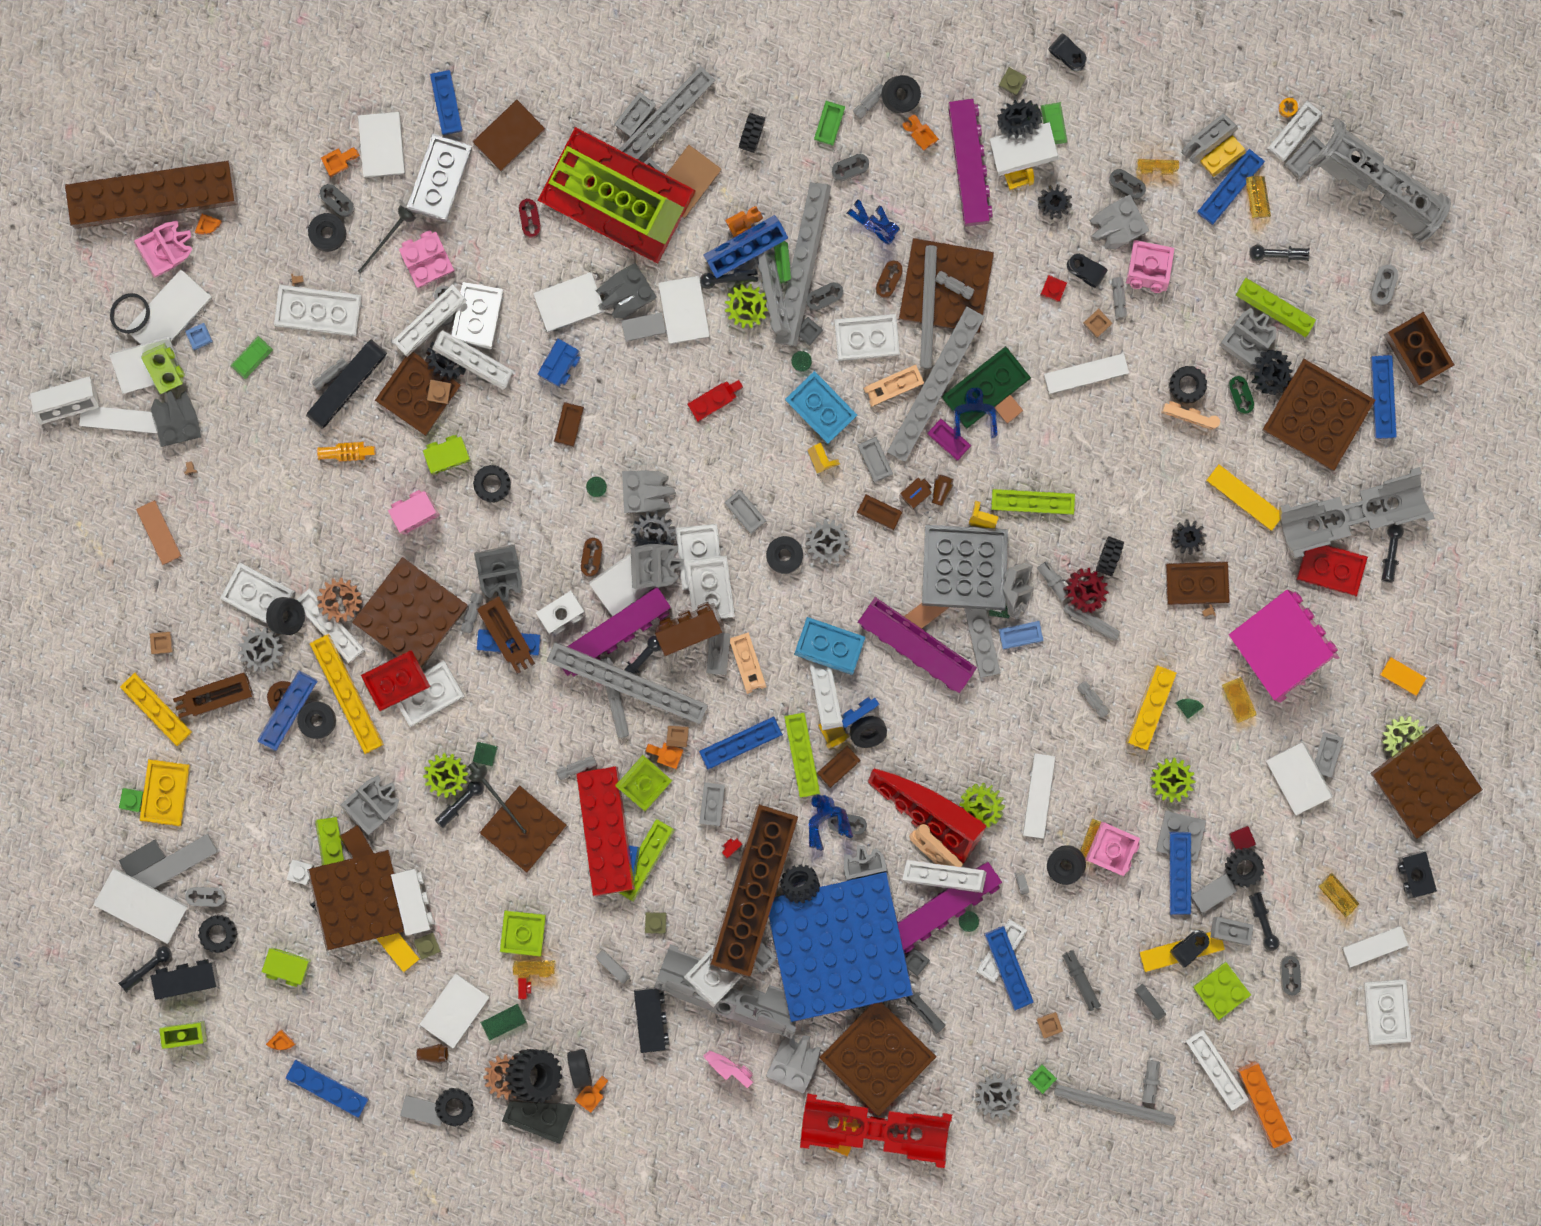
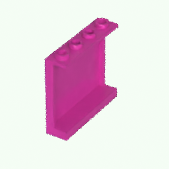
(1283, 644)

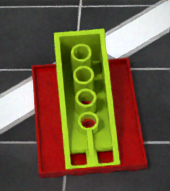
(616, 195)

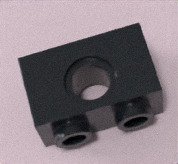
(1426, 883)

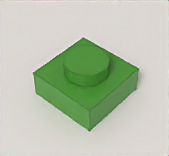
(131, 800)
(1042, 1078)

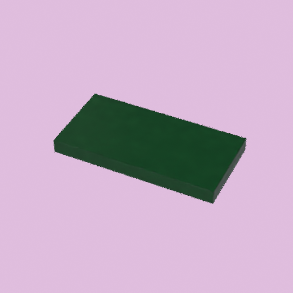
(997, 380)

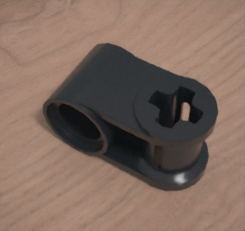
(1065, 49)
(1088, 271)
(1187, 951)

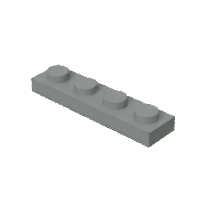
(773, 290)
(982, 642)

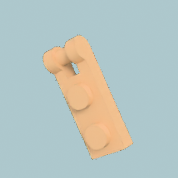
(894, 385)
(1192, 416)
(747, 661)
(932, 847)

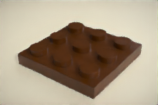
(408, 393)
(537, 819)

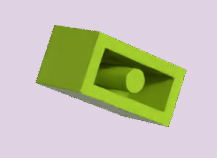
(446, 455)
(286, 966)
(183, 1034)

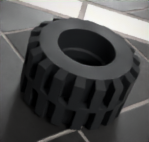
(547, 1075)

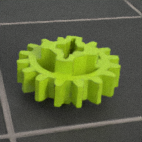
(737, 312)
(448, 766)
(1171, 790)
(988, 799)

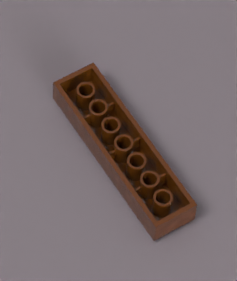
(151, 194)
(753, 891)

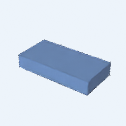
(1021, 635)

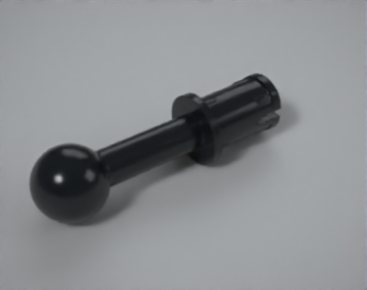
(1258, 252)
(708, 280)
(1395, 532)
(652, 646)
(450, 812)
(1270, 941)
(162, 954)

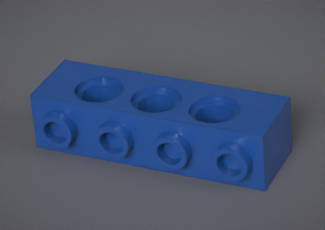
(745, 246)

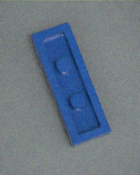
(446, 102)
(487, 643)

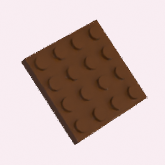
(962, 263)
(1318, 415)
(410, 612)
(1426, 781)
(356, 900)
(877, 1057)

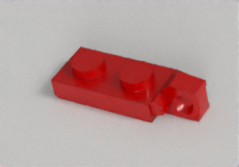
(714, 399)

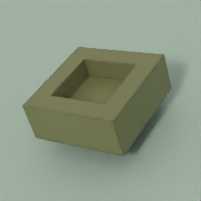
(1012, 81)
(655, 922)
(427, 945)

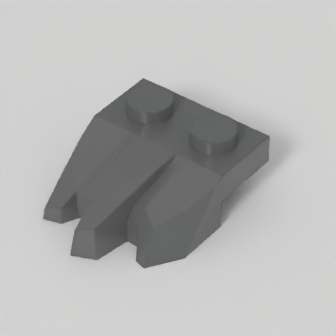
(626, 292)
(175, 419)
(499, 571)

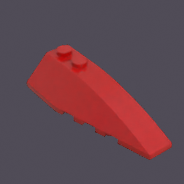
(945, 819)

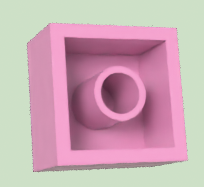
(413, 512)

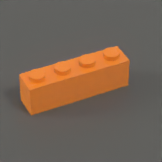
(1264, 1104)

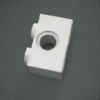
(548, 614)

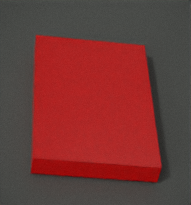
(1333, 569)
(395, 680)

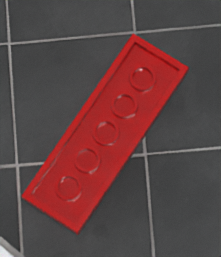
(605, 831)

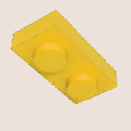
(1222, 156)

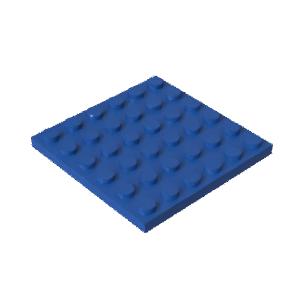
(840, 948)

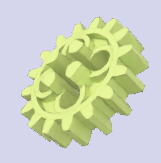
(1402, 727)

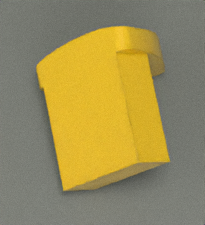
(1019, 178)
(820, 459)
(982, 519)
(834, 736)

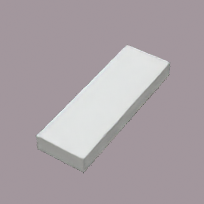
(1295, 131)
(1375, 946)
(988, 967)

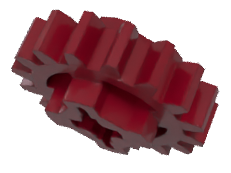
(1078, 594)

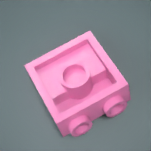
(426, 258)
(1150, 266)
(1113, 849)

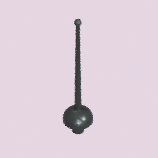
(405, 215)
(479, 774)

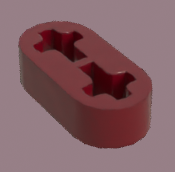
(525, 219)

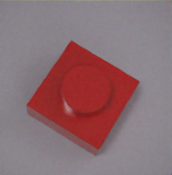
(1053, 288)
(731, 846)
(524, 988)

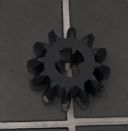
(1051, 208)
(1182, 540)

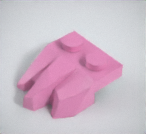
(164, 248)
(726, 1068)

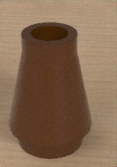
(942, 488)
(434, 1054)

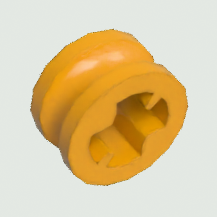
(1281, 107)

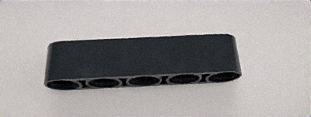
(346, 384)

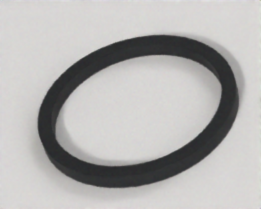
(118, 301)

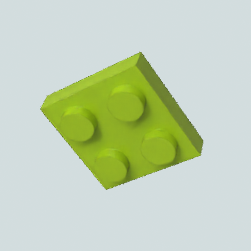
(643, 783)
(522, 933)
(1221, 990)

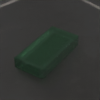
(503, 1021)

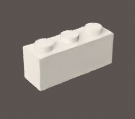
(64, 400)
(412, 901)

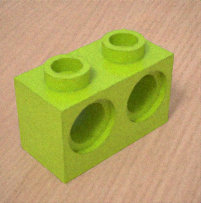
(158, 369)

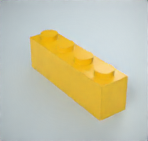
(1151, 707)

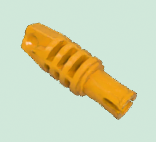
(346, 451)

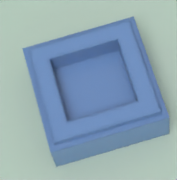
(199, 336)

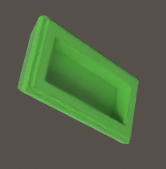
(1053, 114)
(829, 123)
(782, 261)
(251, 357)

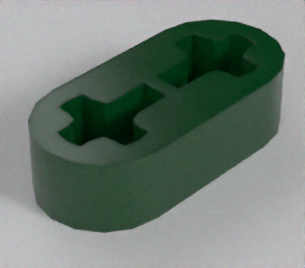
(1236, 397)

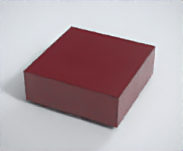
(1242, 838)

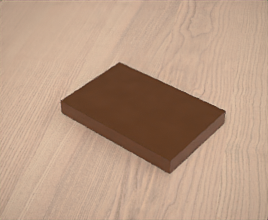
(509, 135)
(1197, 583)

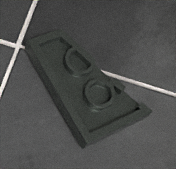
(541, 1119)

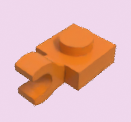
(921, 133)
(337, 161)
(741, 222)
(667, 755)
(591, 1095)

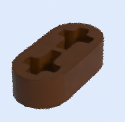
(884, 277)
(596, 558)

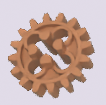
(328, 594)
(493, 1076)

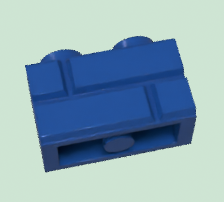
(558, 363)

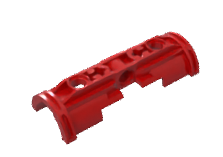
(928, 1148)

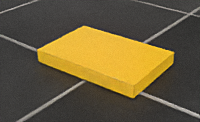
(164, 792)

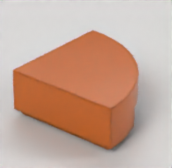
(207, 225)
(280, 1041)

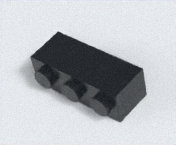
(184, 979)
(651, 1019)

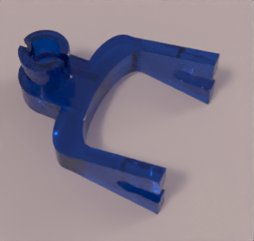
(882, 228)
(972, 404)
(825, 810)

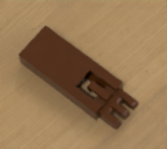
(504, 628)
(221, 693)

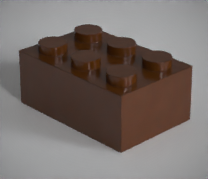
(1419, 349)
(689, 628)

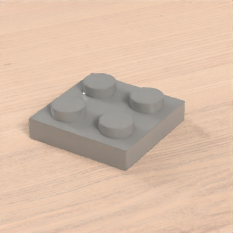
(1180, 823)

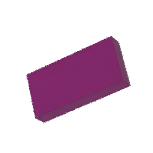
(944, 437)

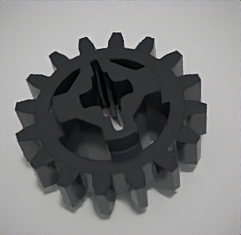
(1019, 118)
(441, 365)
(1271, 372)
(648, 526)

